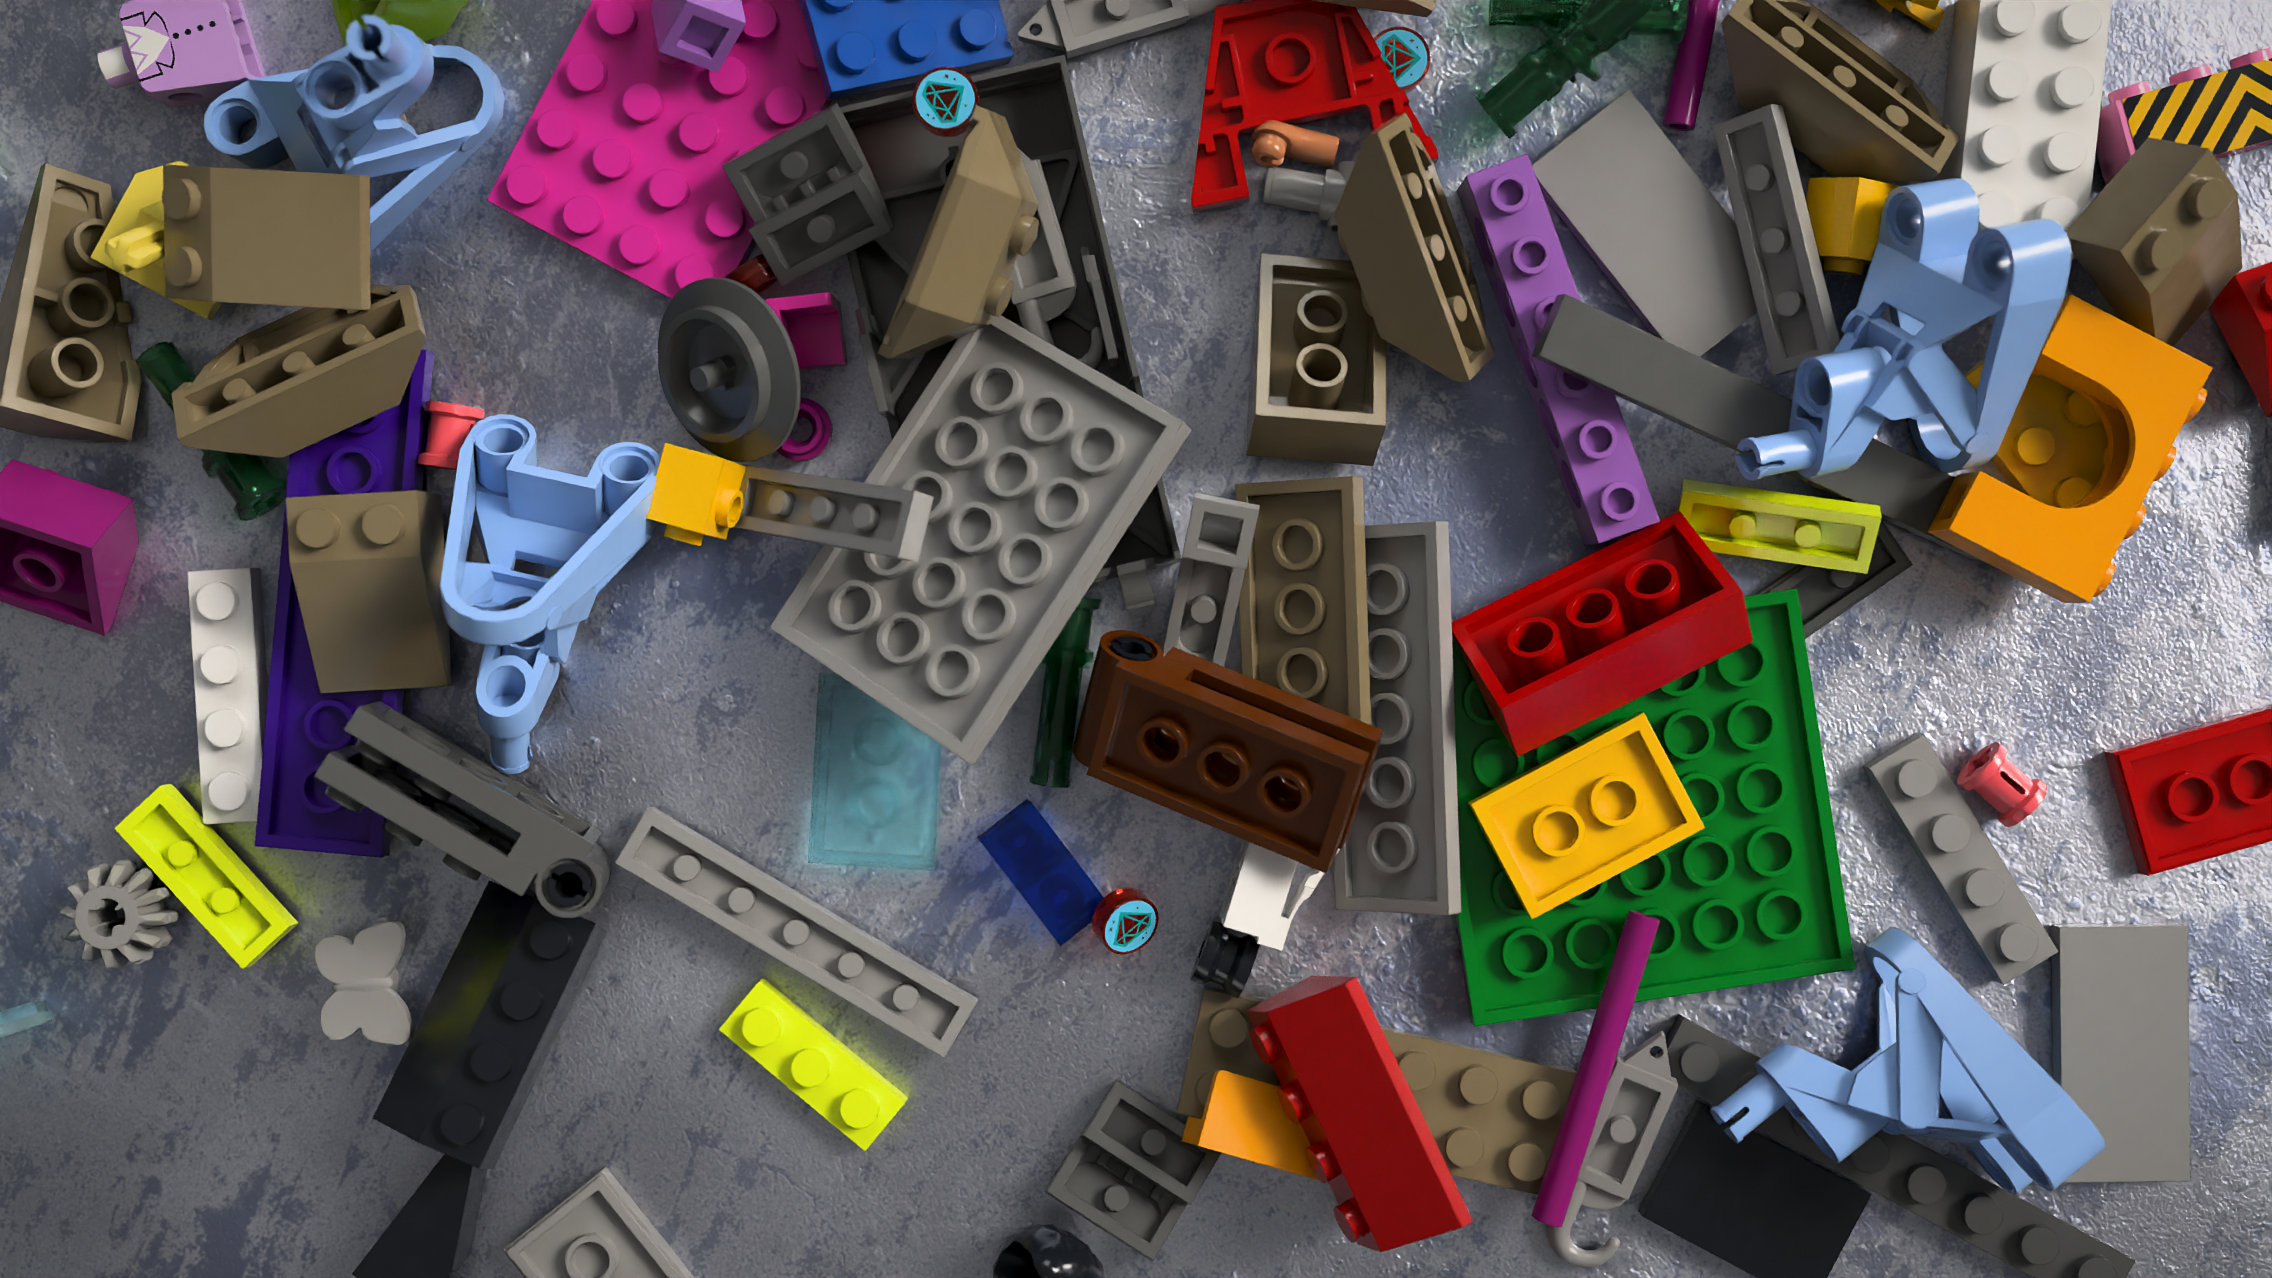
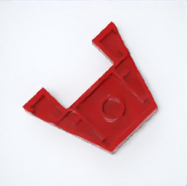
(1289, 67)

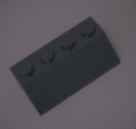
(489, 1027)

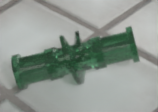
(1560, 57)

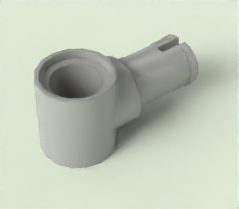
(1308, 190)

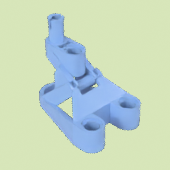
(389, 73)
(1936, 284)
(544, 519)
(1929, 1048)

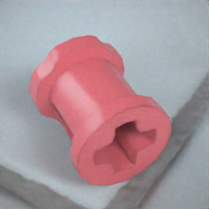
(447, 433)
(2002, 784)

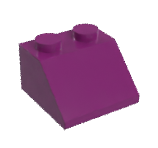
(64, 546)

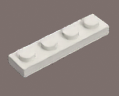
(229, 690)

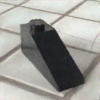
(433, 1228)

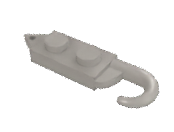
(1097, 24)
(1044, 275)
(1619, 1145)

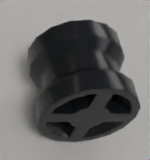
(1225, 959)

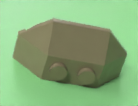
(1837, 94)
(969, 244)
(1411, 255)
(303, 377)

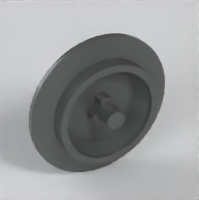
(729, 369)

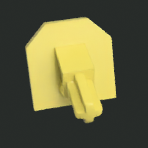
(136, 238)

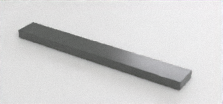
(1727, 408)

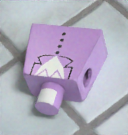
(183, 50)

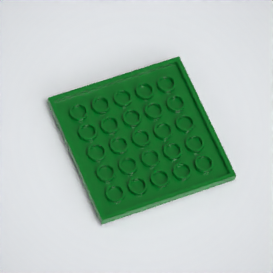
(1734, 902)

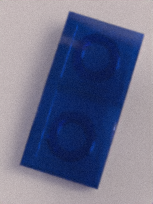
(1042, 871)

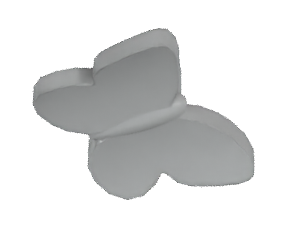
(365, 985)

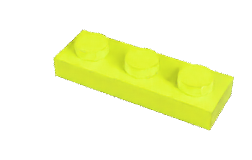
(1781, 525)
(206, 875)
(813, 1063)

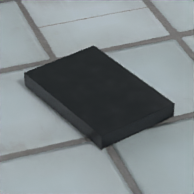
(1753, 1201)

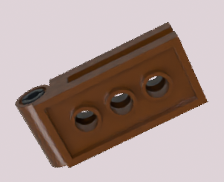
(1224, 748)

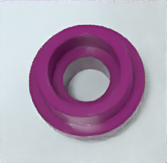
(820, 436)

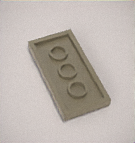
(1308, 592)

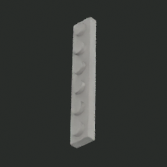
(796, 931)

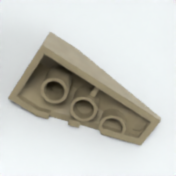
(66, 321)

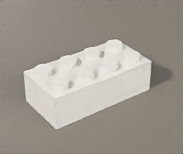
(2026, 105)

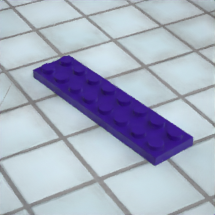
(299, 719)

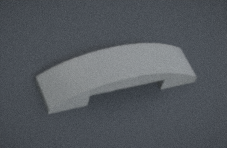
(1211, 576)

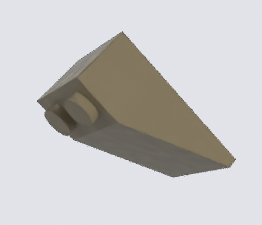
(267, 237)
(2162, 237)
(1314, 365)
(371, 588)

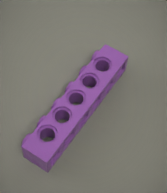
(1576, 417)

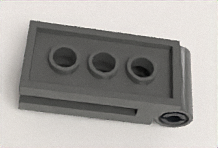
(419, 810)

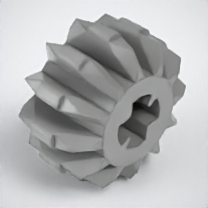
(97, 919)

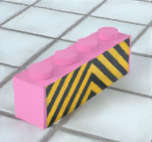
(2200, 109)

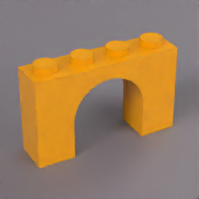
(2144, 399)

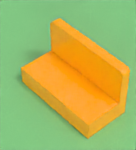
(1249, 1123)

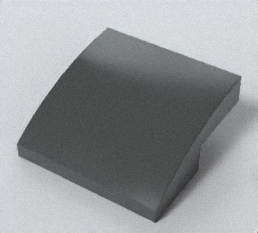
(809, 195)
(1132, 1171)

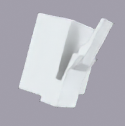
(1259, 894)

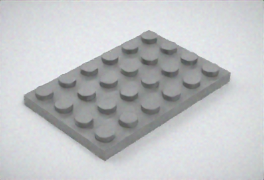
(1031, 493)

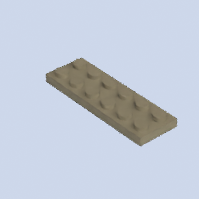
(1483, 1106)

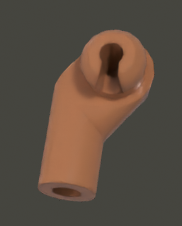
(1278, 140)

